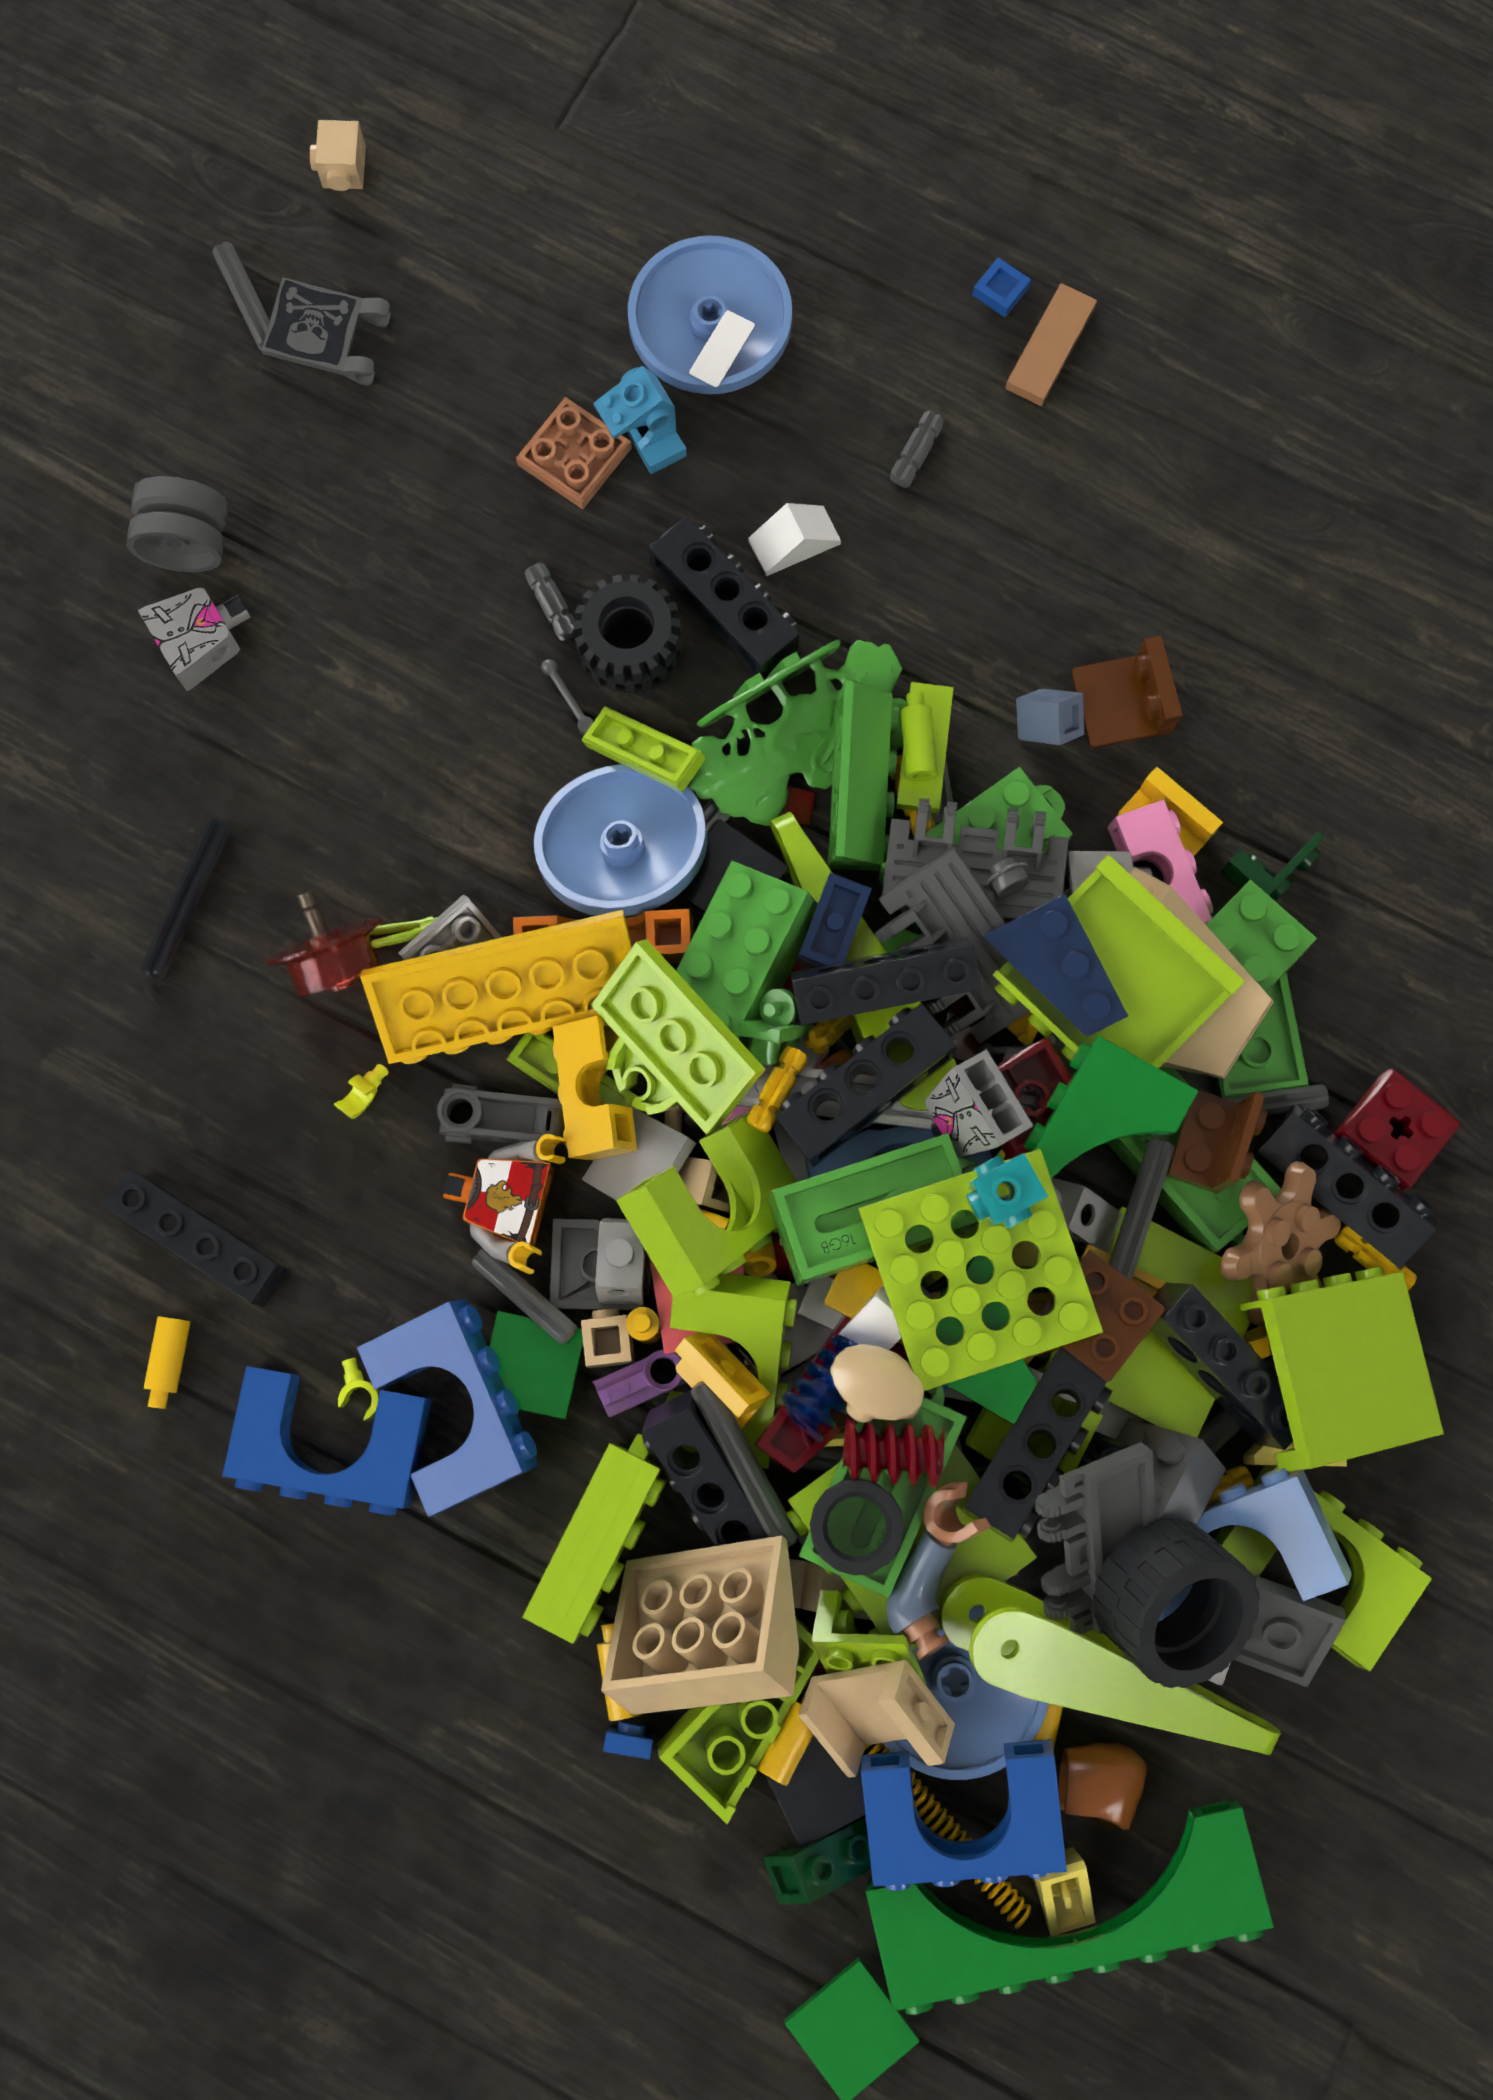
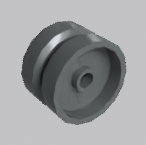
(177, 524)

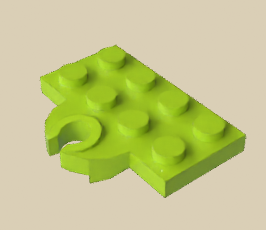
(672, 1042)

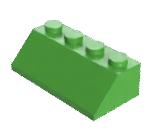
(861, 777)

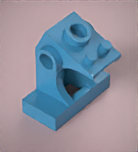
(643, 402)

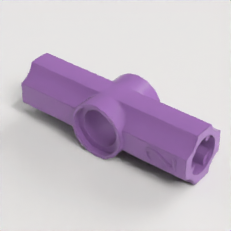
(634, 1384)

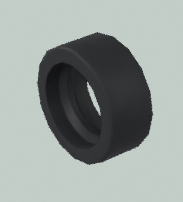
(893, 1522)

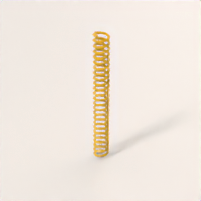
(924, 1796)

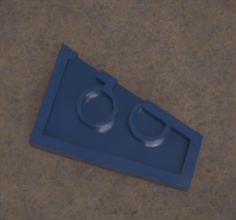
(1061, 963)

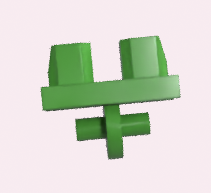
(775, 1027)

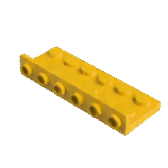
(494, 987)

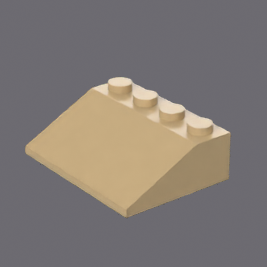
(704, 1628)

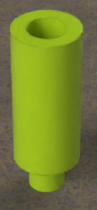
(918, 739)

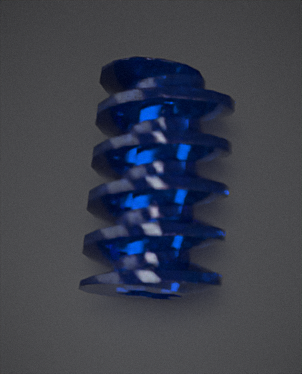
(819, 1395)

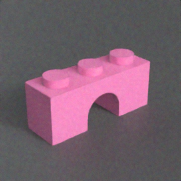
(1153, 837)

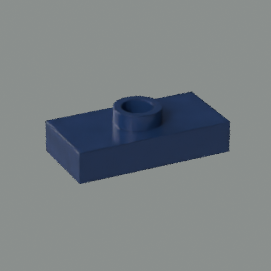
(834, 921)

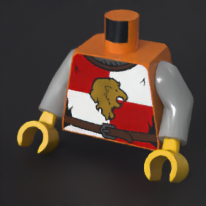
(508, 1198)

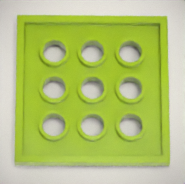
(979, 1348)

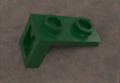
(1246, 867)
(821, 1867)

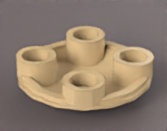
(876, 1384)

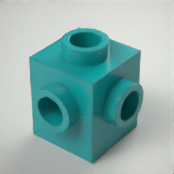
(1022, 1185)

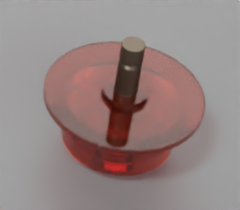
(330, 956)

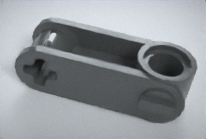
(499, 1116)

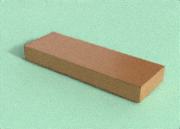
(1051, 344)

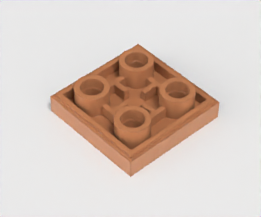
(573, 453)

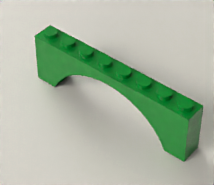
(1104, 1101)
(1201, 1897)

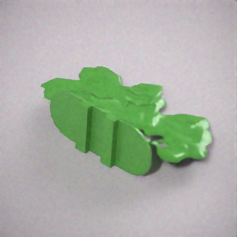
(796, 742)

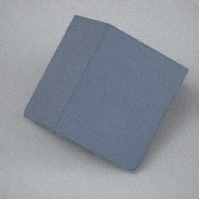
(1050, 716)

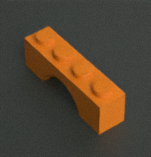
(665, 929)

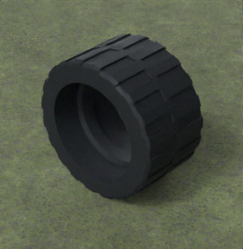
(1203, 1630)

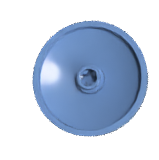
(684, 297)
(619, 842)
(981, 1714)

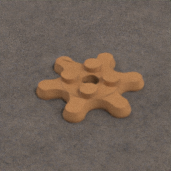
(1269, 1228)

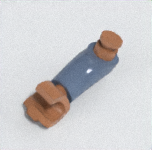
(915, 1592)

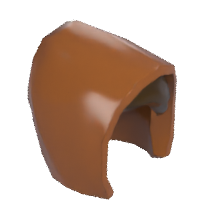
(1102, 1783)

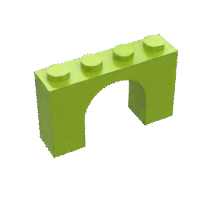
(677, 1234)
(756, 1317)
(1381, 1586)

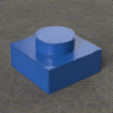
(1001, 287)
(629, 1740)

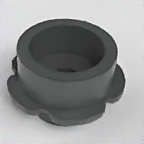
(1008, 877)

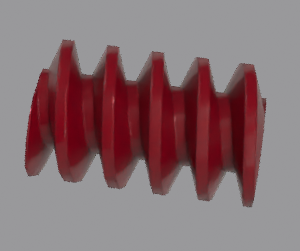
(893, 1452)

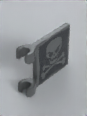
(319, 326)

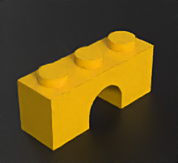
(591, 1126)

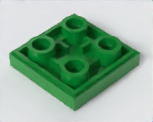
(536, 1365)
(851, 2030)

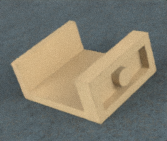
(873, 1708)

